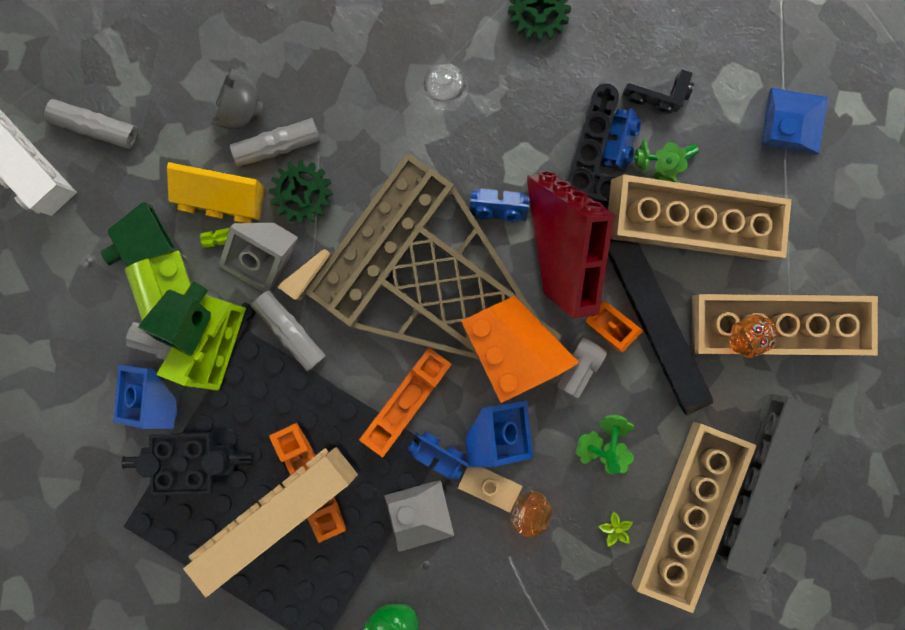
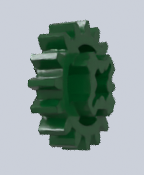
(550, 10)
(288, 196)

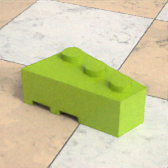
(211, 356)

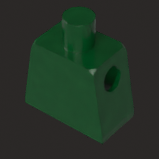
(138, 237)
(178, 319)

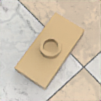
(490, 487)

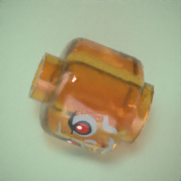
(753, 336)
(531, 514)

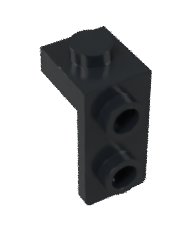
(681, 90)

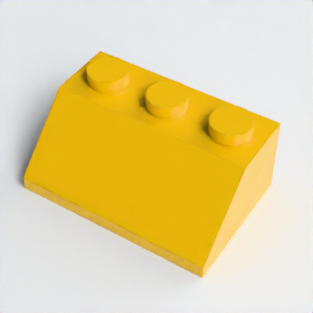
(215, 193)

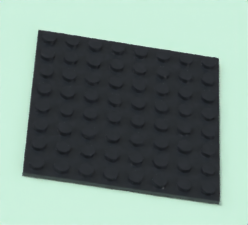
(296, 578)

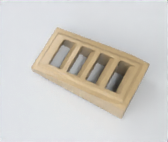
(301, 279)

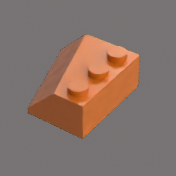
(515, 348)

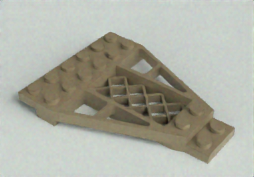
(383, 239)

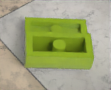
(153, 277)

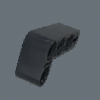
(595, 142)

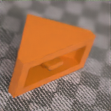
(614, 327)

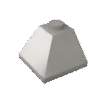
(257, 253)
(419, 515)

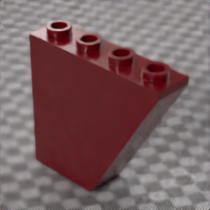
(570, 243)

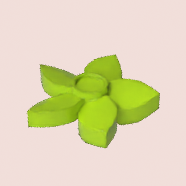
(616, 530)

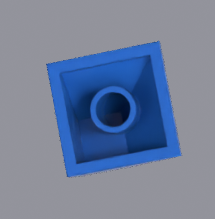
(794, 121)
(143, 399)
(500, 436)

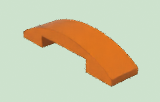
(405, 402)
(296, 451)

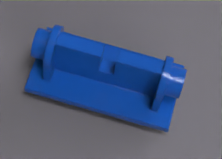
(621, 152)
(512, 208)
(448, 461)

